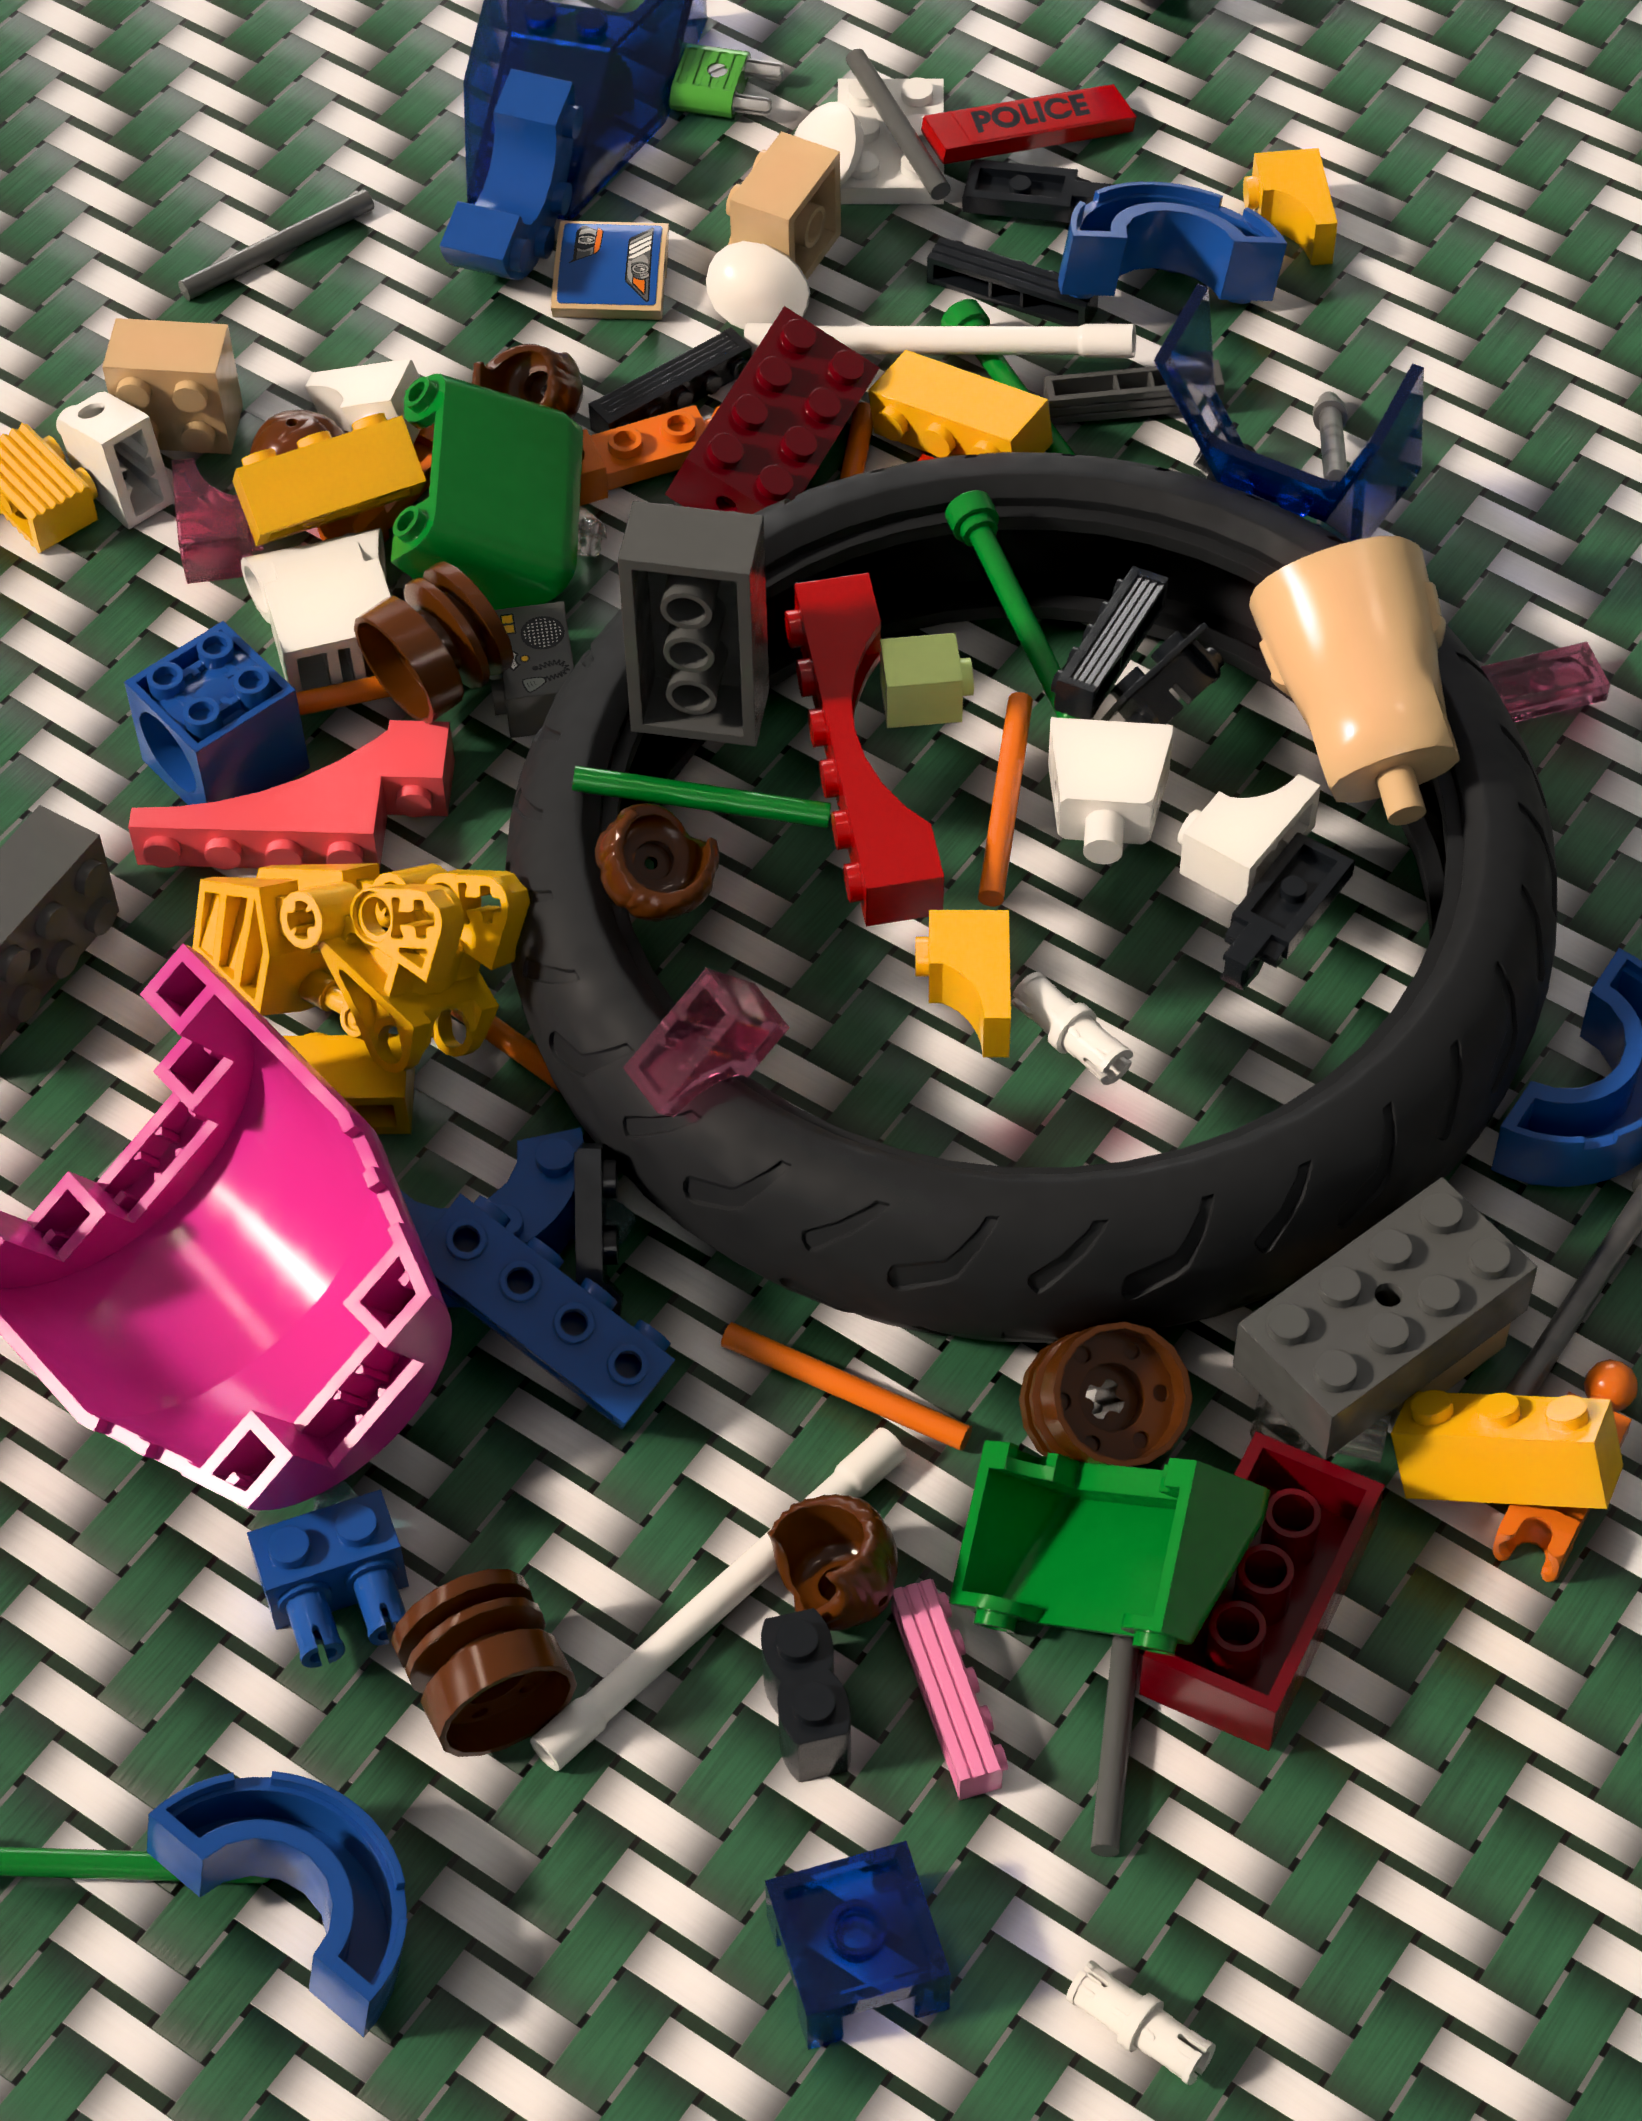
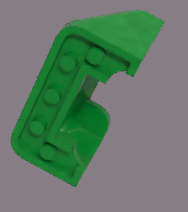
(498, 492)
(1102, 1545)

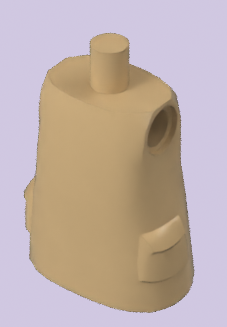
(1358, 654)

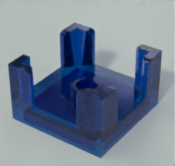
(857, 1939)

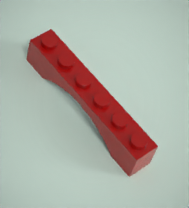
(890, 847)

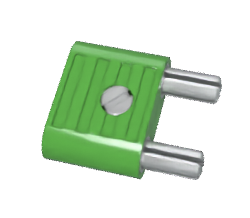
(714, 81)

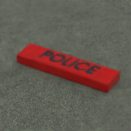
(1028, 124)

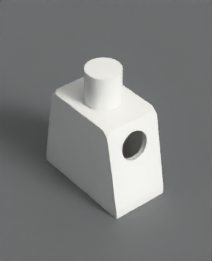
(112, 439)
(1107, 782)

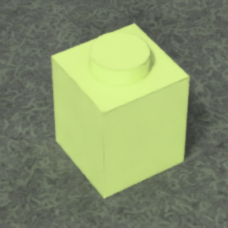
(924, 680)

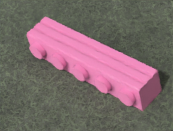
(948, 1689)

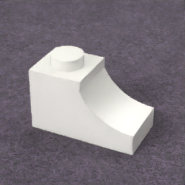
(363, 391)
(1240, 838)

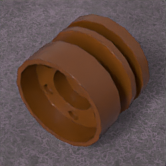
(434, 642)
(1136, 1382)
(483, 1662)

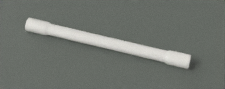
(1082, 340)
(589, 1714)

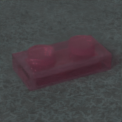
(1549, 681)

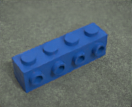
(544, 1311)

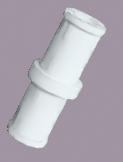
(1072, 1028)
(1140, 2022)

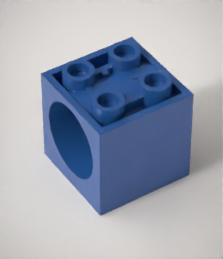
(217, 720)

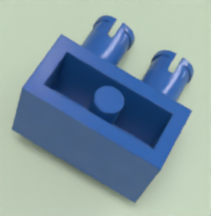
(329, 1563)

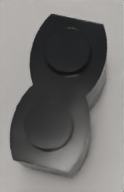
(806, 1695)

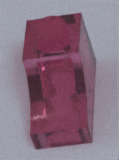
(209, 527)
(708, 1036)

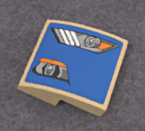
(610, 270)

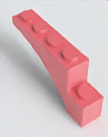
(316, 819)

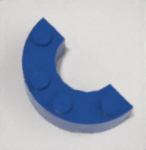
(525, 181)
(1172, 231)
(1591, 1130)
(535, 1198)
(318, 1845)

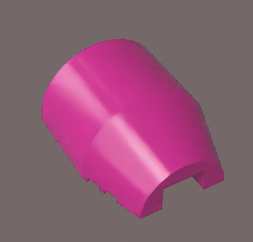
(236, 1273)

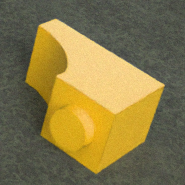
(1295, 198)
(970, 971)

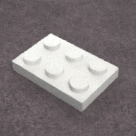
(883, 169)

